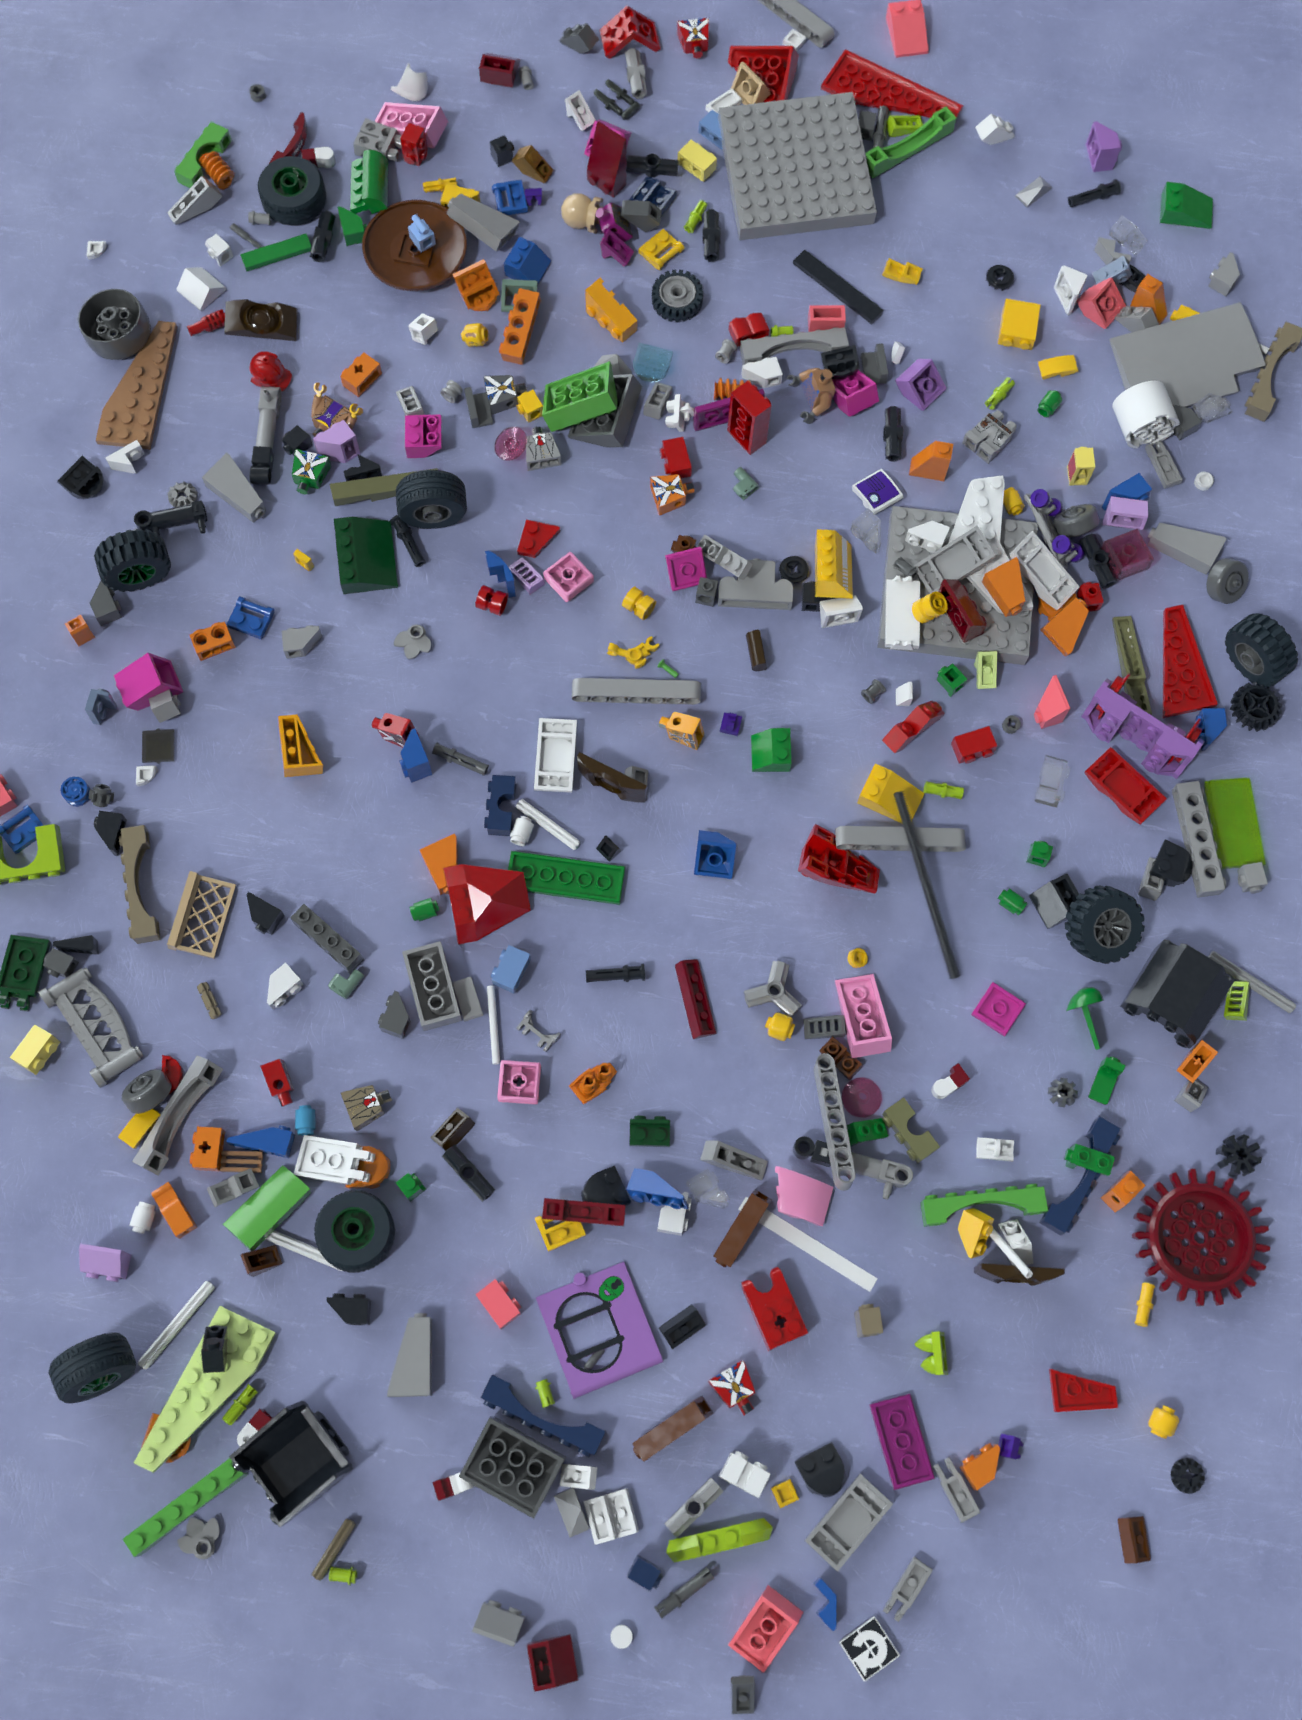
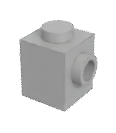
(165, 706)
(1252, 877)

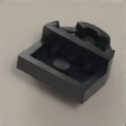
(841, 362)
(82, 479)
(1172, 864)
(605, 1188)
(822, 1471)

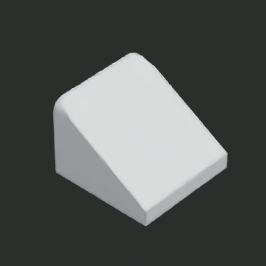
(904, 694)

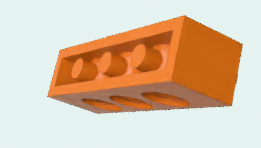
(517, 352)

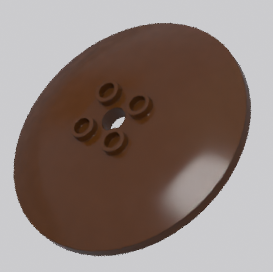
(389, 246)

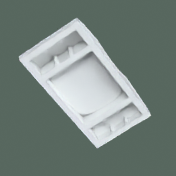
(1044, 571)
(555, 755)

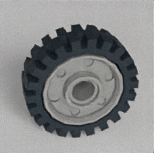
(677, 295)

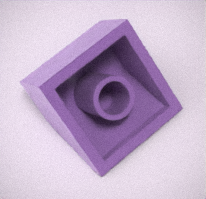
(1103, 147)
(921, 383)

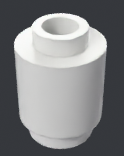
(521, 831)
(142, 1217)

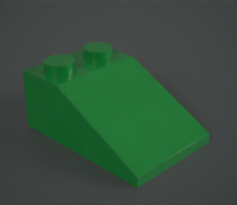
(1185, 206)

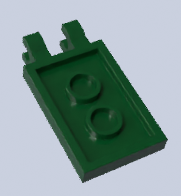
(22, 970)

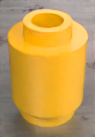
(1013, 501)

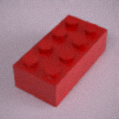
(749, 417)

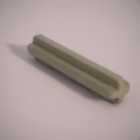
(333, 1549)

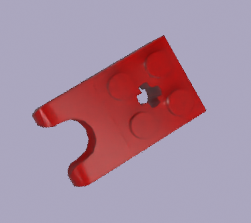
(775, 1304)

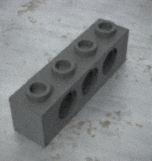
(327, 938)

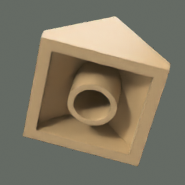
(749, 86)

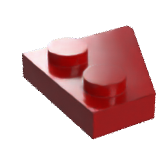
(535, 538)

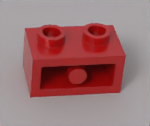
(414, 144)

